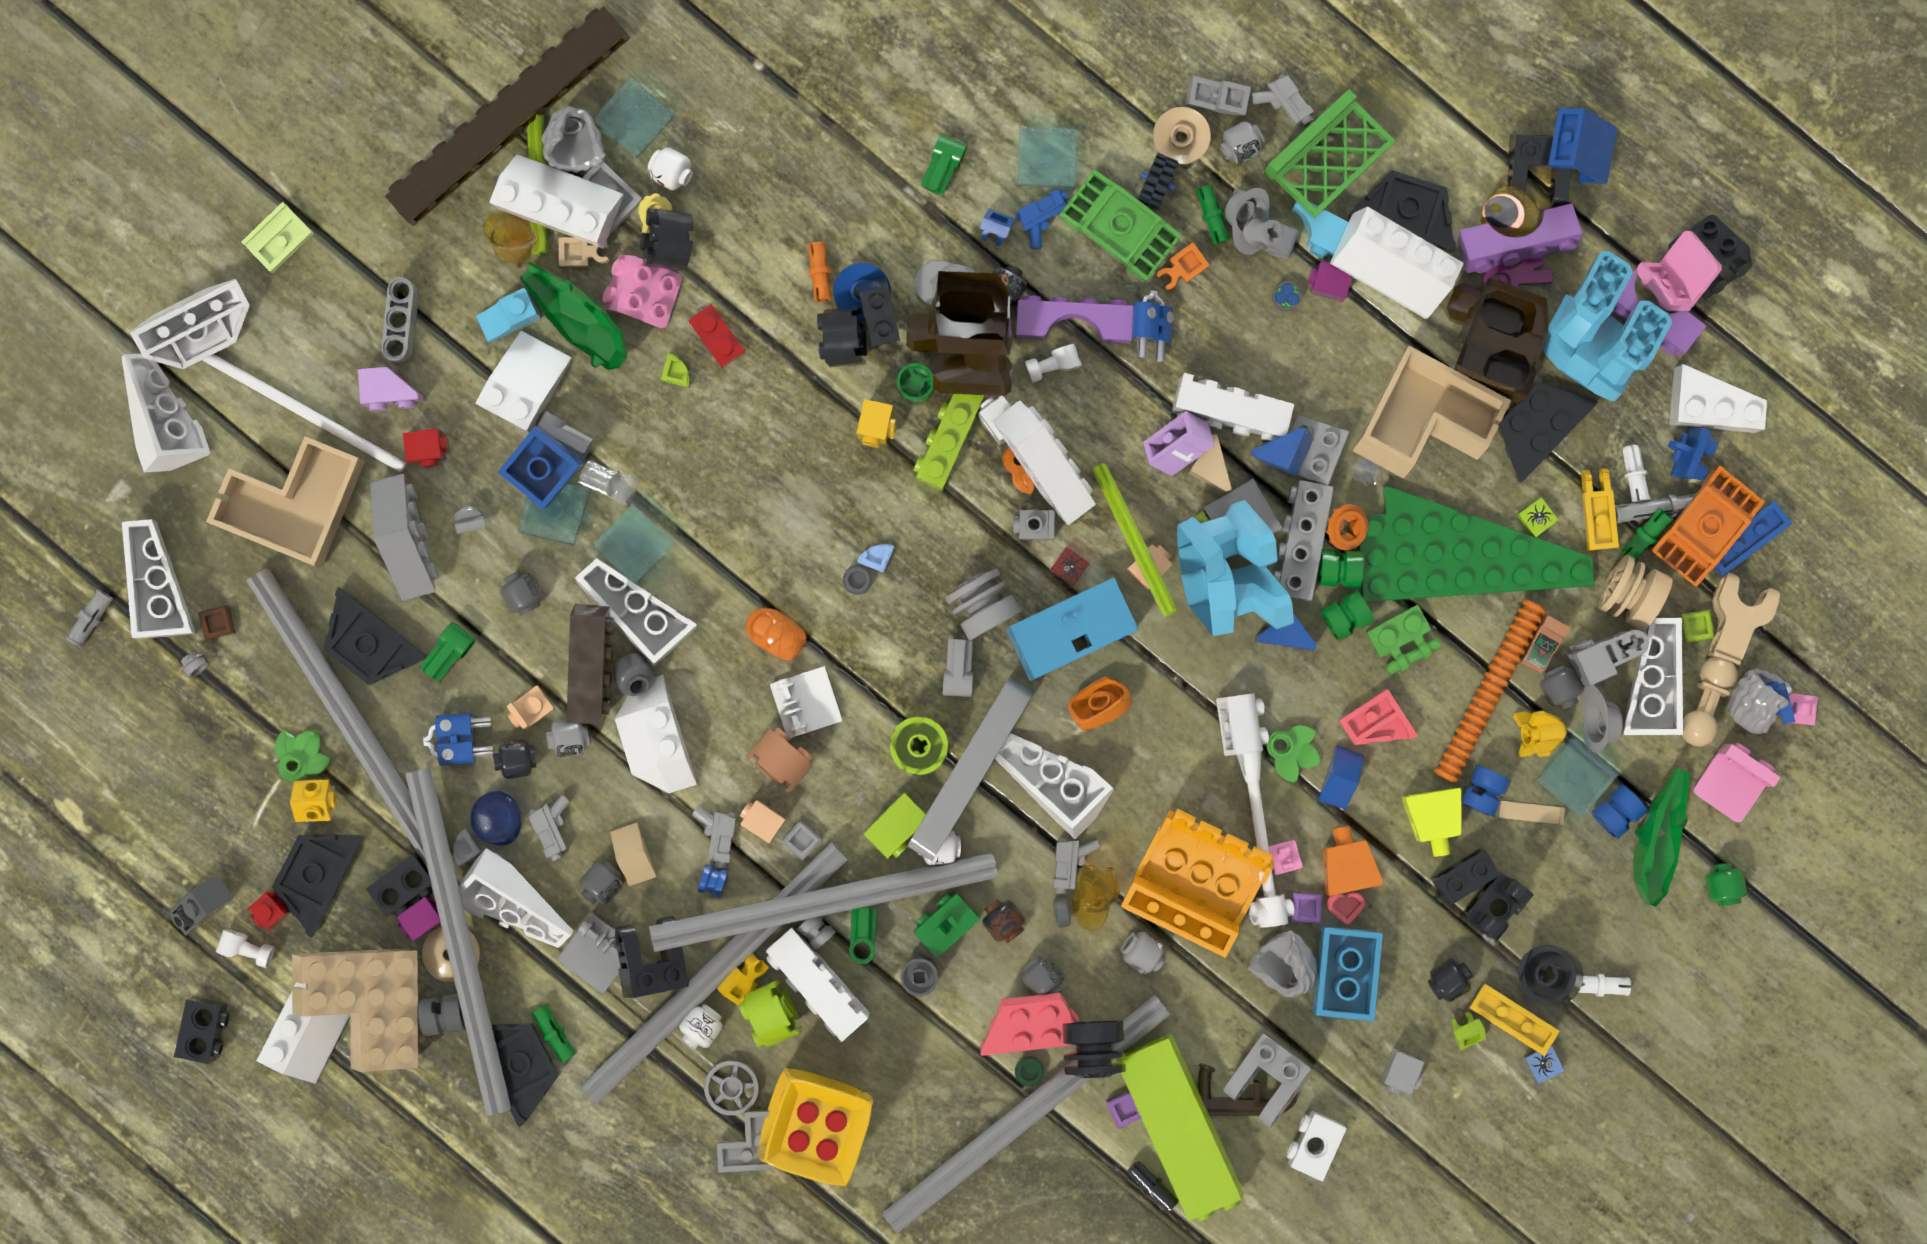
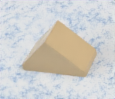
(1212, 469)
(632, 854)

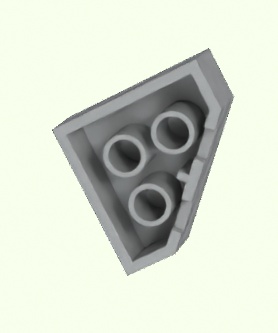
(402, 537)

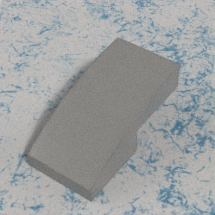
(1217, 96)

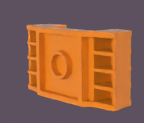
(1707, 526)

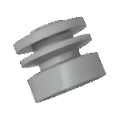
(982, 604)

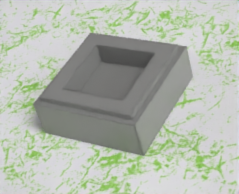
(801, 840)

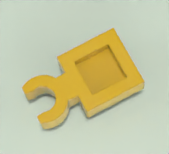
(742, 981)

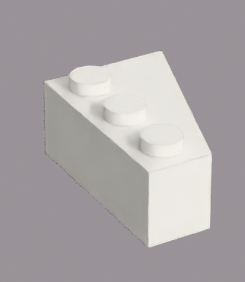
(1713, 404)

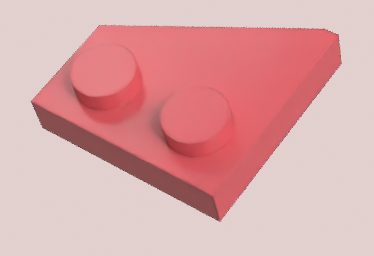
(1377, 721)

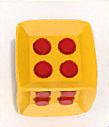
(815, 1127)

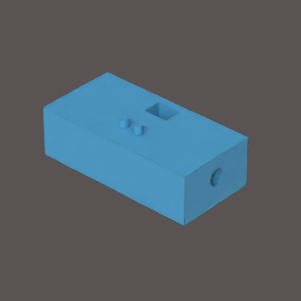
(1046, 637)

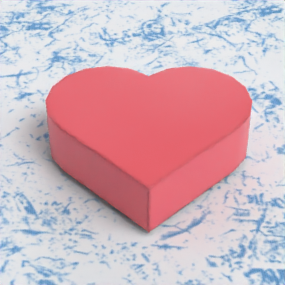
(1346, 906)

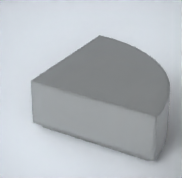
(465, 848)

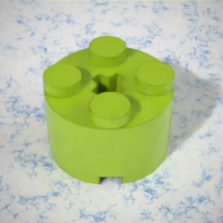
(911, 760)
(770, 1014)

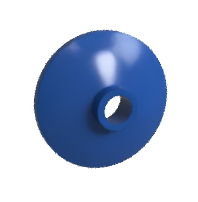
(847, 281)

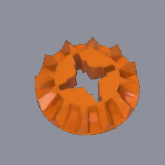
(1357, 527)

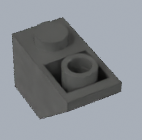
(200, 905)

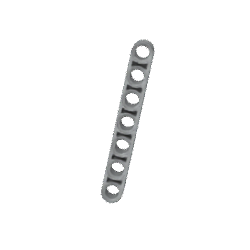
(970, 769)

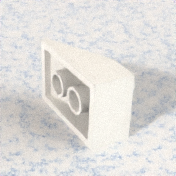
(524, 381)

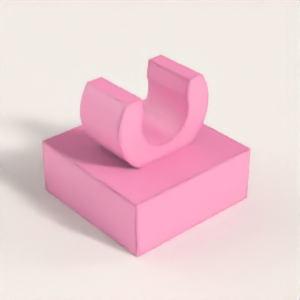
(1804, 708)
(1285, 857)

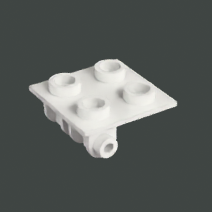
(806, 702)

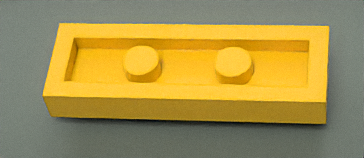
(1514, 1019)

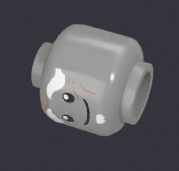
(1143, 952)

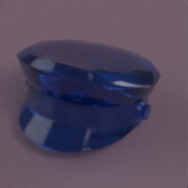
(496, 818)

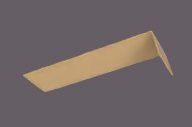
(1532, 812)

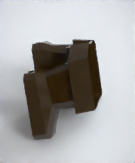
(974, 324)
(1499, 336)

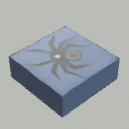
(1544, 1066)

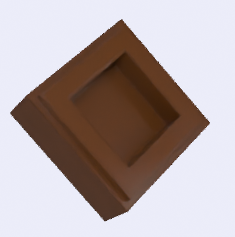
(216, 622)

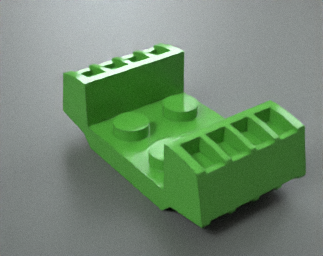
(1120, 225)

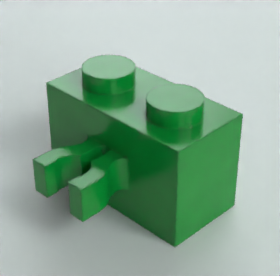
(946, 924)

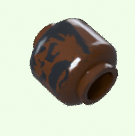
(1003, 921)

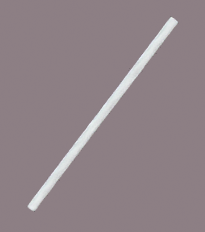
(306, 412)

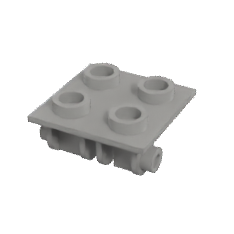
(1324, 450)
(593, 954)

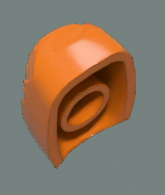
(775, 633)
(1099, 703)

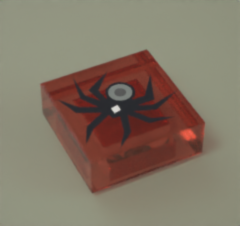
(1069, 566)

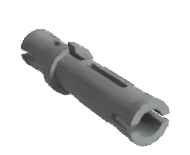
(1645, 509)

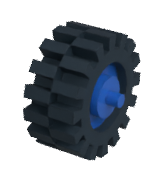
(1158, 181)

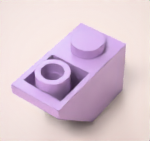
(384, 387)

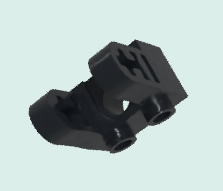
(1536, 150)
(1514, 899)
(644, 980)

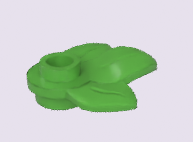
(302, 751)
(1296, 754)

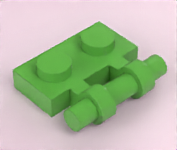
(1399, 631)

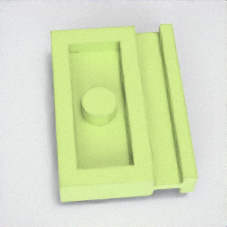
(277, 237)

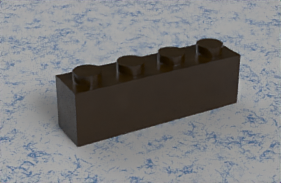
(588, 664)

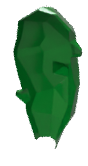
(597, 334)
(1658, 856)

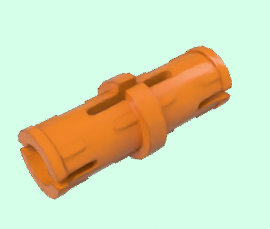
(819, 272)

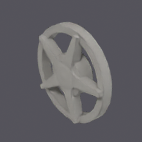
(731, 1087)

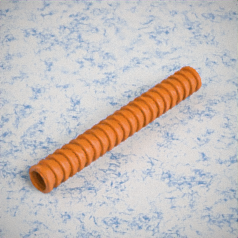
(1490, 691)

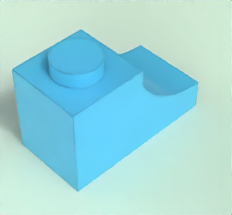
(1323, 231)
(508, 315)

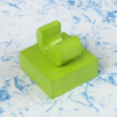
(1468, 1034)

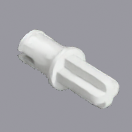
(1635, 473)

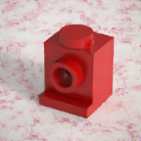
(269, 910)

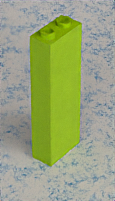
(1181, 1128)

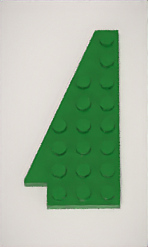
(1443, 552)

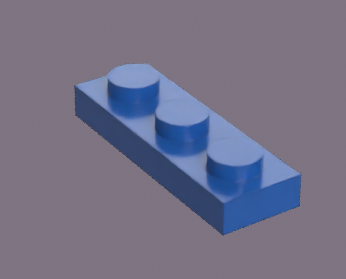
(1762, 529)

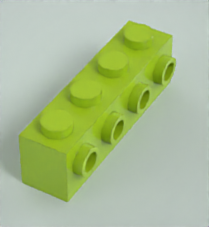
(948, 439)

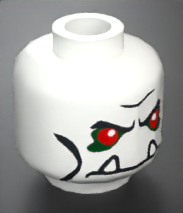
(670, 168)

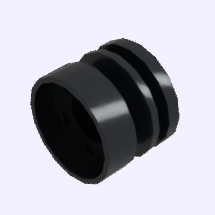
(1094, 1048)

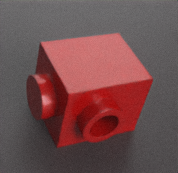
(425, 447)

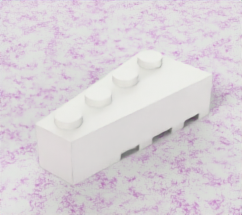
(1232, 408)
(152, 585)
(640, 616)

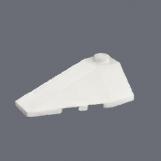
(160, 424)
(1062, 788)
(501, 892)

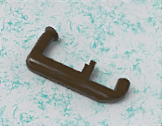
(1226, 1105)

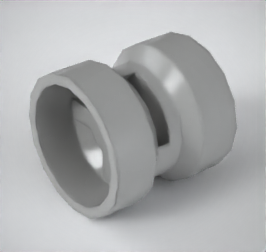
(815, 931)

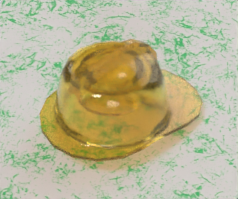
(510, 237)
(1093, 895)

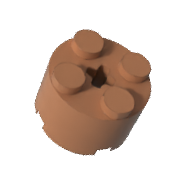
(780, 759)

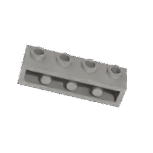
(1303, 539)

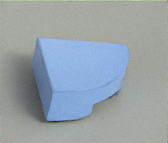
(876, 557)

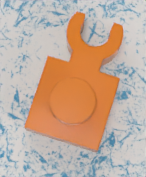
(1185, 264)

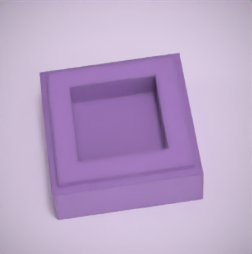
(1307, 907)
(1123, 1109)

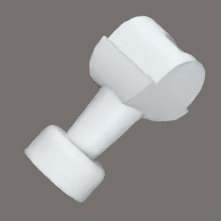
(1063, 358)
(235, 943)

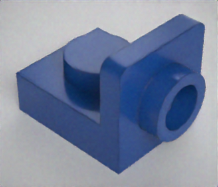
(1786, 713)

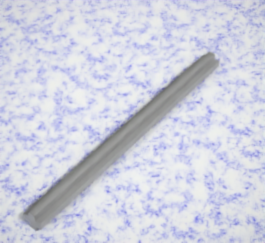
(337, 703)
(822, 902)
(458, 941)
(704, 983)
(1011, 1125)

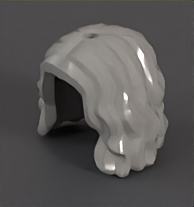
(572, 141)
(1756, 704)
(1285, 964)

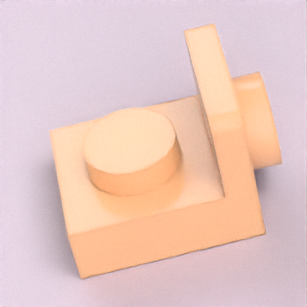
(529, 708)

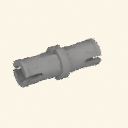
(89, 618)

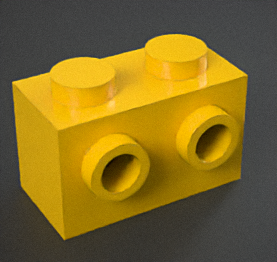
(876, 423)

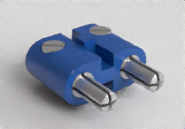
(1152, 324)
(456, 739)

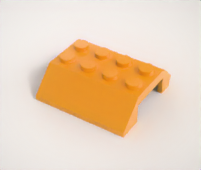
(1197, 881)

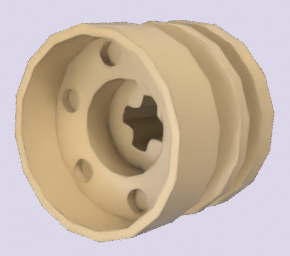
(1640, 595)

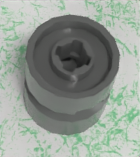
(919, 975)
(440, 1014)

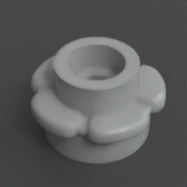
(193, 664)

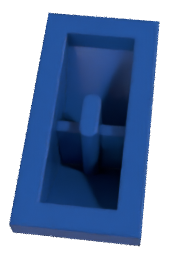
(1286, 451)
(1289, 636)
(1341, 777)

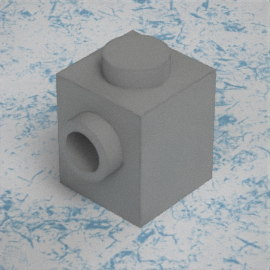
(1402, 1073)

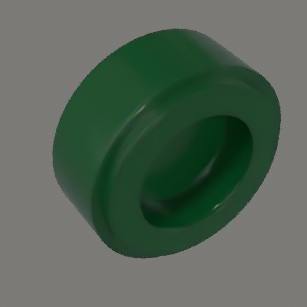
(1029, 1071)

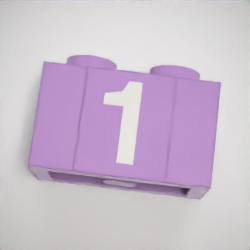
(1178, 443)

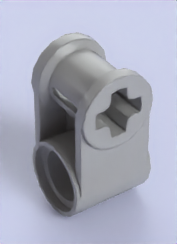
(1271, 237)

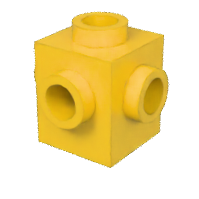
(312, 800)

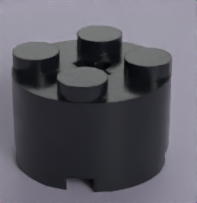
(667, 239)
(842, 337)
(1537, 985)

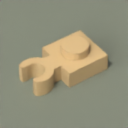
(576, 253)

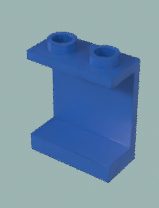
(1583, 144)

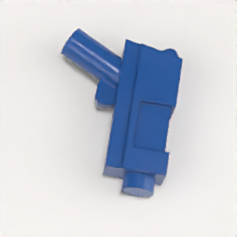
(1035, 215)

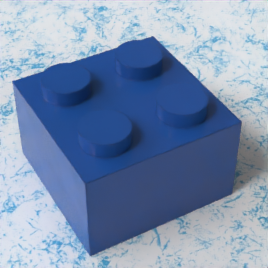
(541, 467)

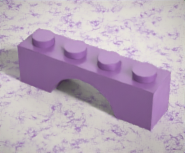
(1485, 248)
(1110, 320)
(1684, 326)

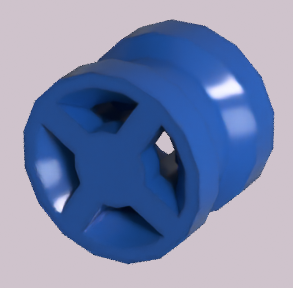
(713, 881)

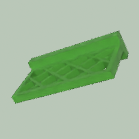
(1308, 142)

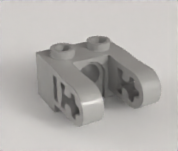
(1598, 659)
(1279, 1064)

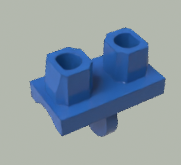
(1690, 451)

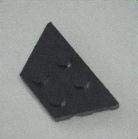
(1414, 206)
(1540, 424)
(367, 642)
(314, 875)
(525, 1067)

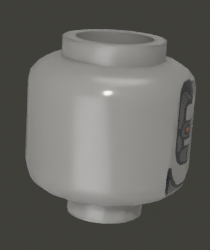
(1242, 143)
(567, 738)

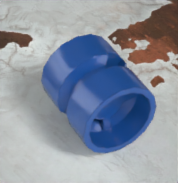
(1488, 781)
(1619, 811)

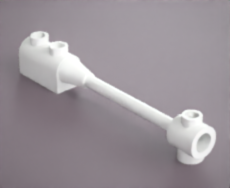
(1245, 739)

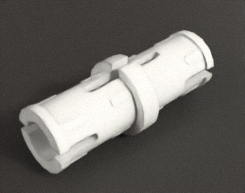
(1605, 985)

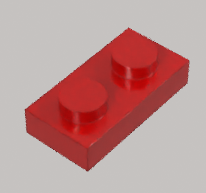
(716, 336)

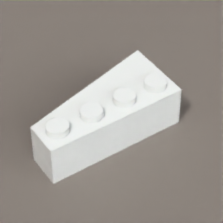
(1657, 687)
(818, 984)

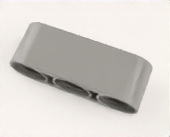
(393, 308)

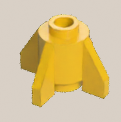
(1540, 733)

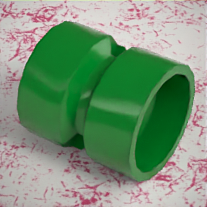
(915, 383)
(1340, 568)
(1347, 615)

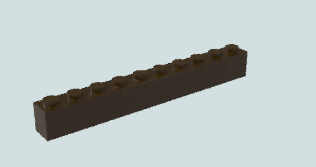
(507, 116)

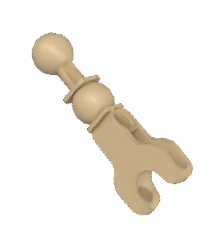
(1725, 653)

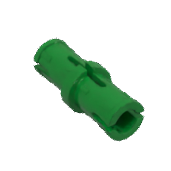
(1213, 214)
(1647, 534)
(553, 1033)

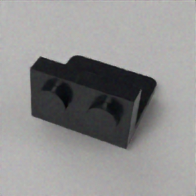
(1726, 248)

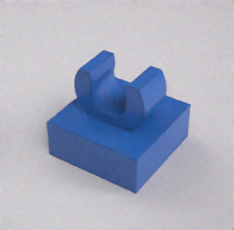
(998, 224)

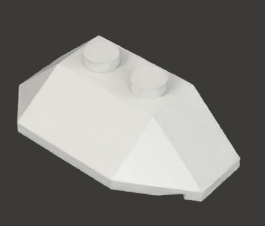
(193, 326)
(655, 739)

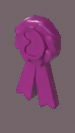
(1521, 274)

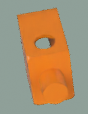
(1348, 864)

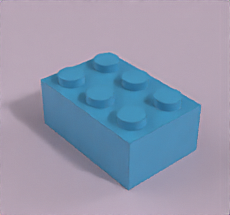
(1347, 973)

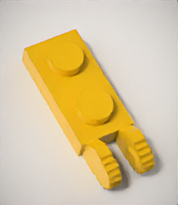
(1599, 512)

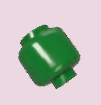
(1726, 884)

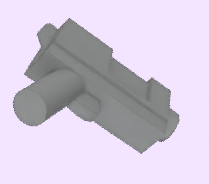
(1285, 94)
(546, 825)
(721, 829)
(1067, 857)

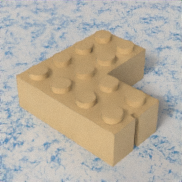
(1424, 401)
(301, 515)
(378, 994)

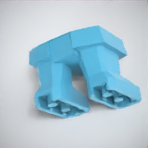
(1596, 346)
(1225, 593)

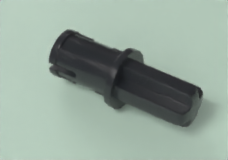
(1152, 1186)

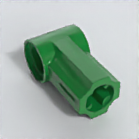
(945, 158)
(451, 646)
(863, 930)

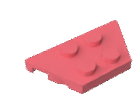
(1028, 1024)

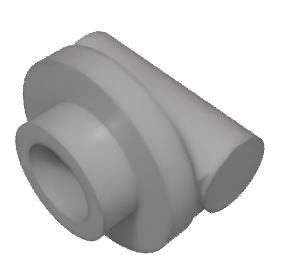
(468, 519)

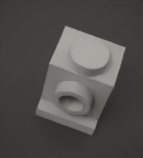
(1043, 533)

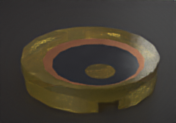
(1510, 212)

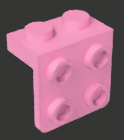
(1681, 273)
(641, 291)
(1734, 781)

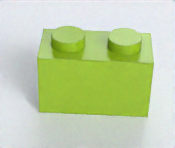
(895, 826)

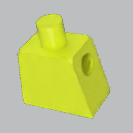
(1435, 817)

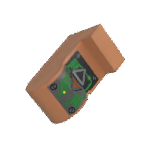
(1544, 643)

